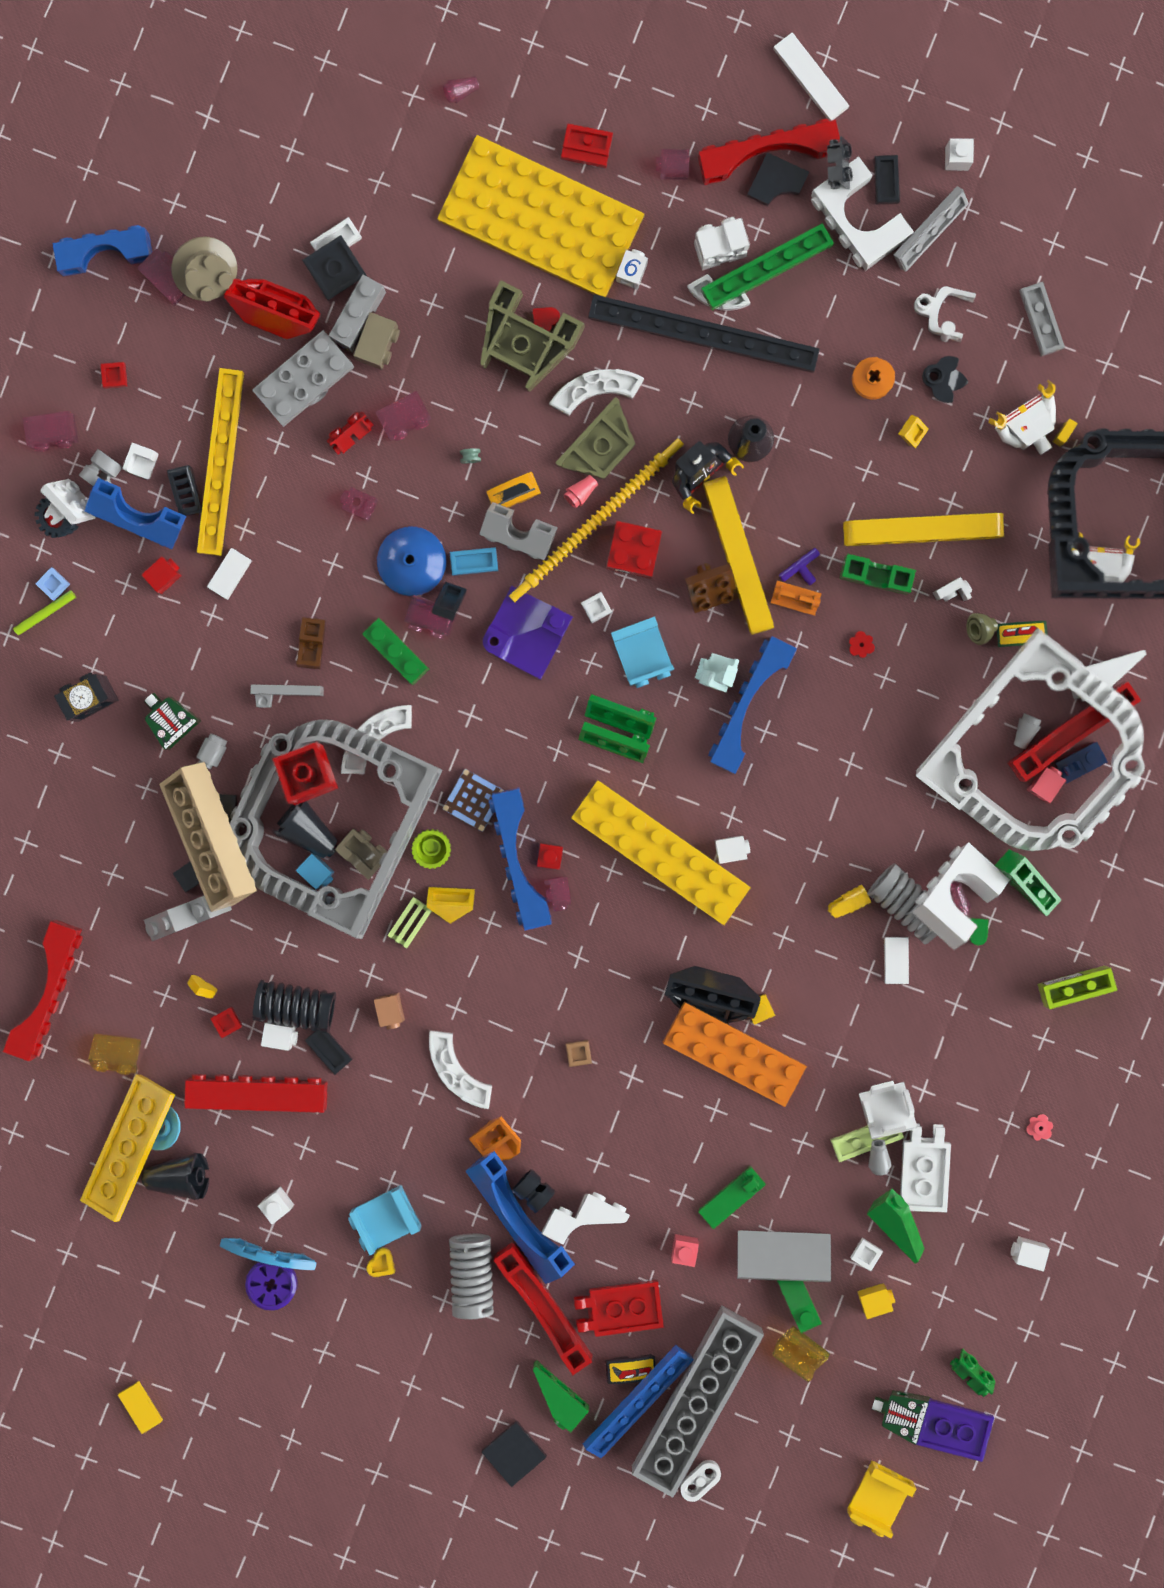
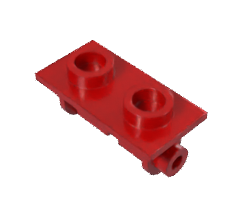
(355, 426)

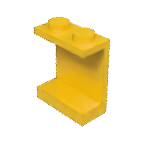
(879, 1499)

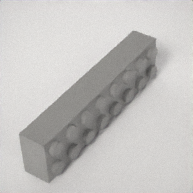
(697, 1401)

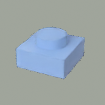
(52, 583)

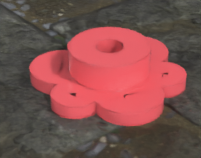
(1035, 1123)

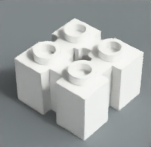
(721, 243)

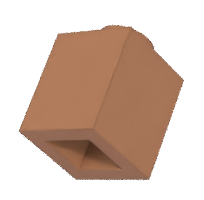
(389, 1011)

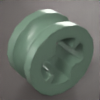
(470, 456)

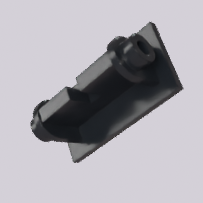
(839, 154)

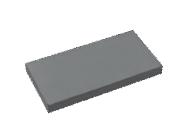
(784, 1256)

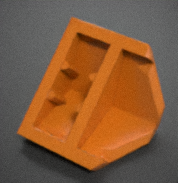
(497, 1137)

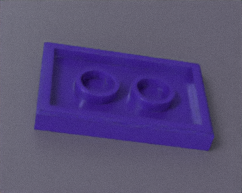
(956, 1430)

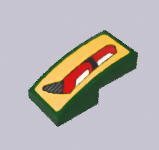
(1018, 633)

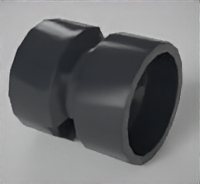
(535, 1192)

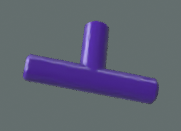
(800, 566)

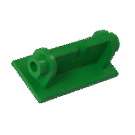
(981, 1381)

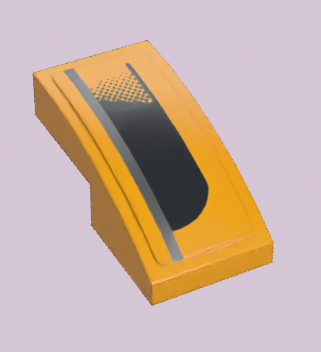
(514, 491)

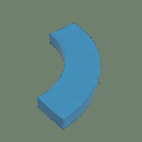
(254, 1252)

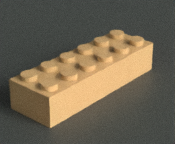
(207, 836)

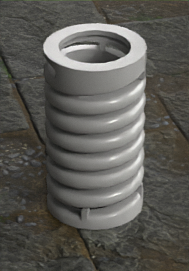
(880, 893)
(469, 1276)

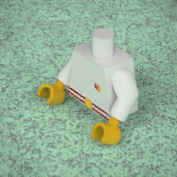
(1029, 422)
(1112, 561)

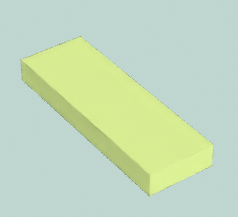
(857, 1143)

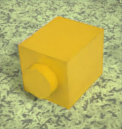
(876, 1300)

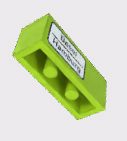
(1077, 987)

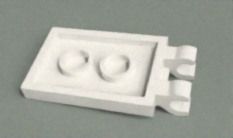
(926, 1170)

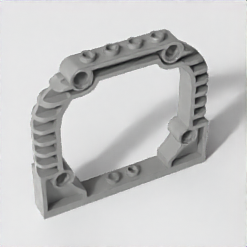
(351, 910)

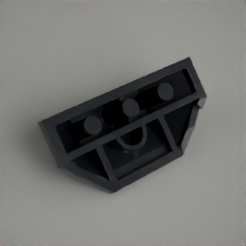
(714, 993)

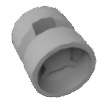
(102, 462)

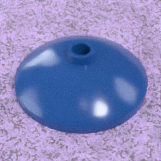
(428, 562)

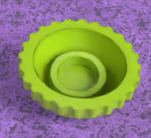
(431, 848)

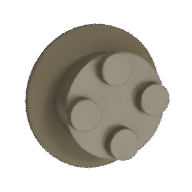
(204, 268)

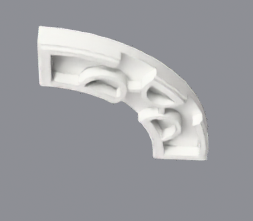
(594, 384)
(378, 727)
(453, 1074)

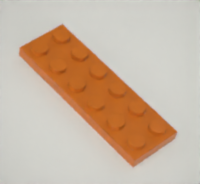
(734, 1054)

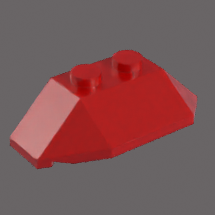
(272, 307)

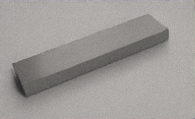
(931, 229)

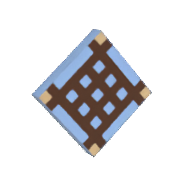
(471, 800)

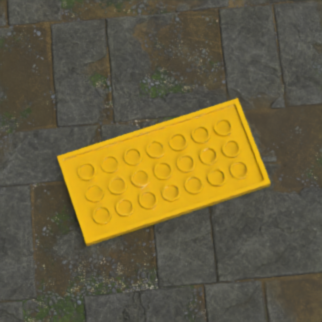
(540, 217)

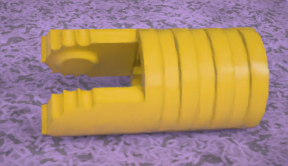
(849, 902)

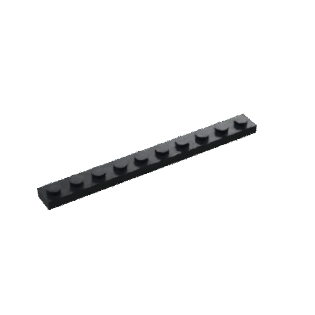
(703, 333)

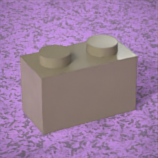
(376, 341)

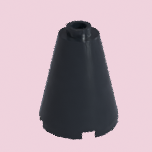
(747, 445)
(306, 830)
(179, 1177)

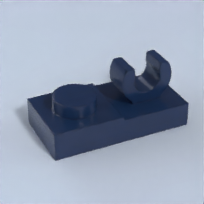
(1081, 762)

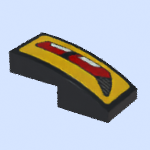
(629, 1370)

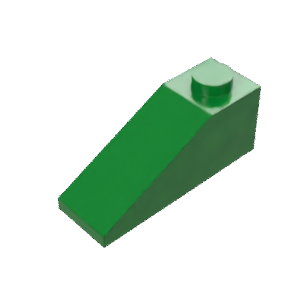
(1028, 881)
(896, 1220)
(800, 1304)
(563, 1402)

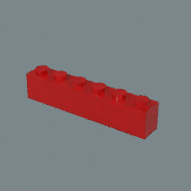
(256, 1094)

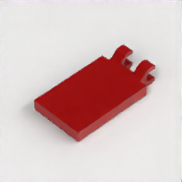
(621, 1308)

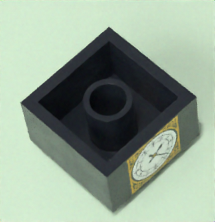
(85, 697)

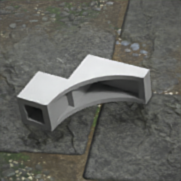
(180, 918)

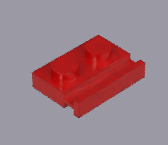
(586, 145)

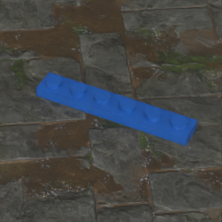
(638, 1401)

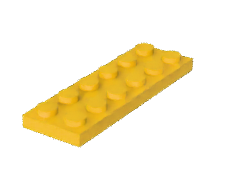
(127, 1147)

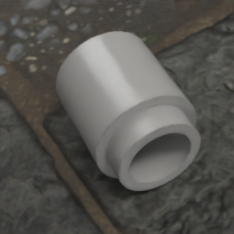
(212, 750)

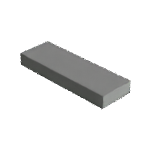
(1042, 319)

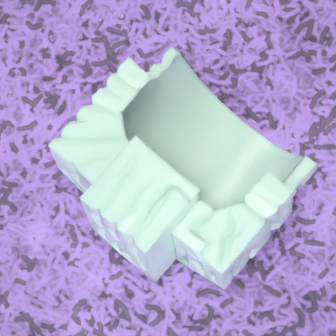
(717, 672)

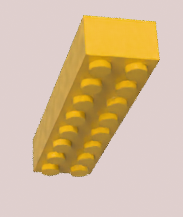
(660, 852)

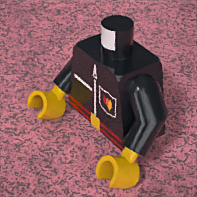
(697, 467)

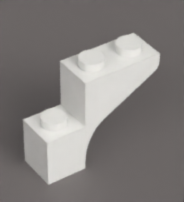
(592, 1211)

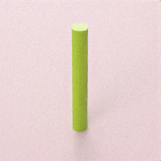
(45, 612)

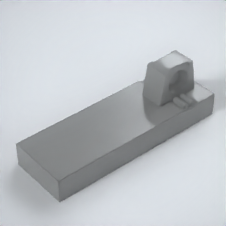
(265, 693)

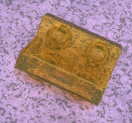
(114, 1054)
(800, 1353)

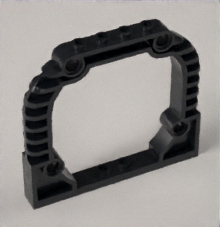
(1076, 574)

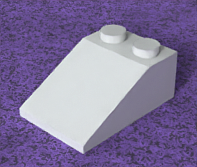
(1113, 669)

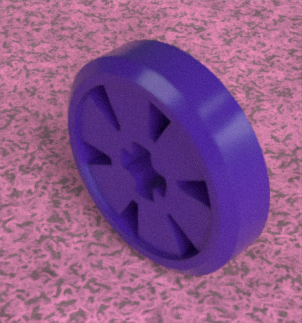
(277, 1296)

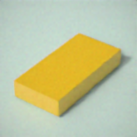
(140, 1407)

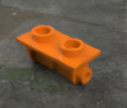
(796, 598)

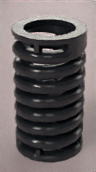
(305, 1018)

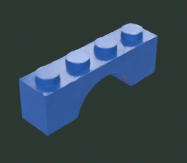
(74, 255)
(108, 504)

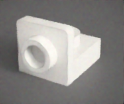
(949, 590)

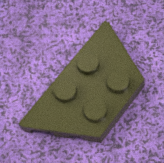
(600, 445)

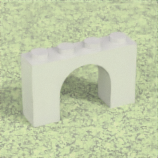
(866, 246)
(936, 906)

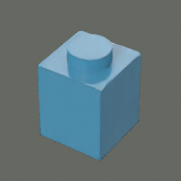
(316, 872)

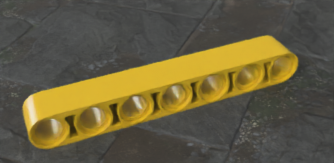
(923, 529)
(738, 555)

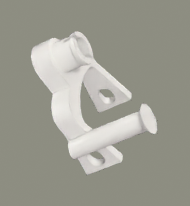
(932, 309)

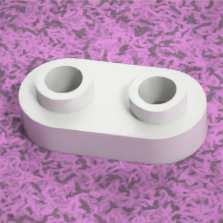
(701, 1480)

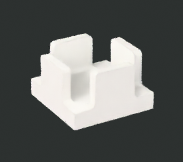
(888, 1109)

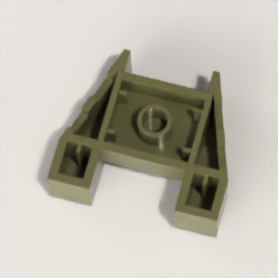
(522, 342)

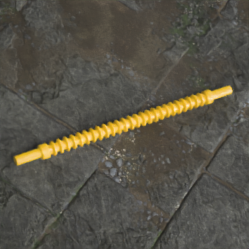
(660, 460)

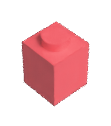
(1047, 784)
(685, 1250)

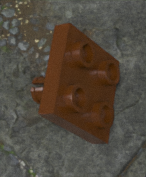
(711, 587)

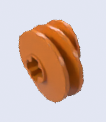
(863, 372)

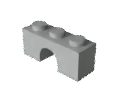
(351, 321)
(499, 528)

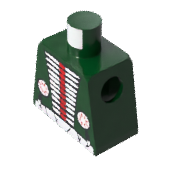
(169, 720)
(903, 1413)

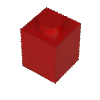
(162, 574)

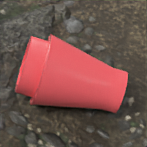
(579, 492)

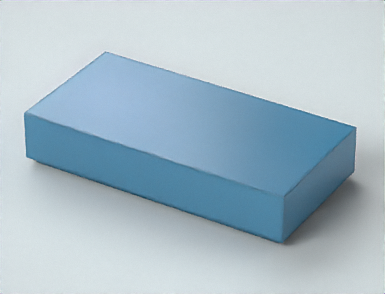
(474, 561)

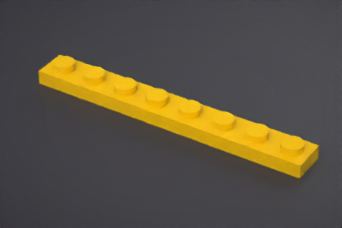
(220, 462)

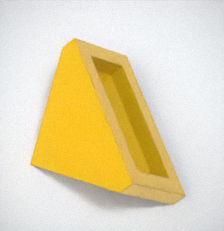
(450, 902)

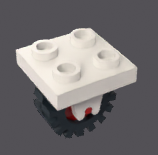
(61, 508)

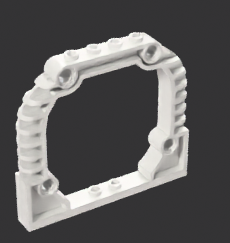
(1039, 660)

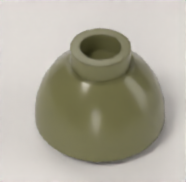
(981, 628)

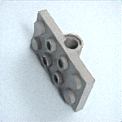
(303, 378)

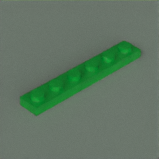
(767, 266)

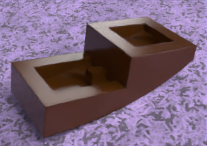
(311, 643)

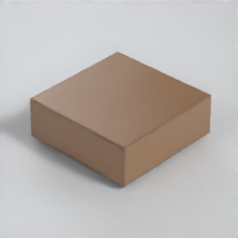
(578, 1053)

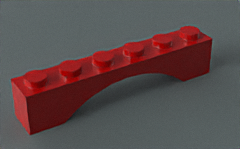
(720, 162)
(1064, 737)
(59, 946)
(555, 1323)

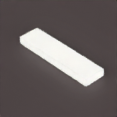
(811, 77)

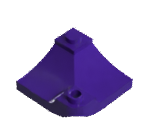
(527, 633)

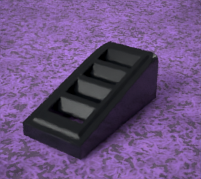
(172, 473)

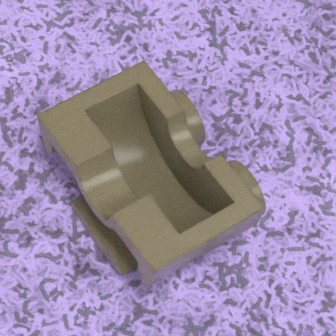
(361, 852)

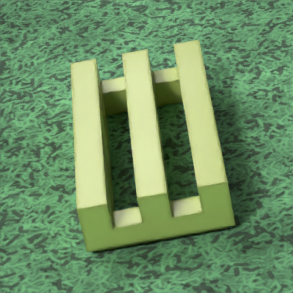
(399, 938)

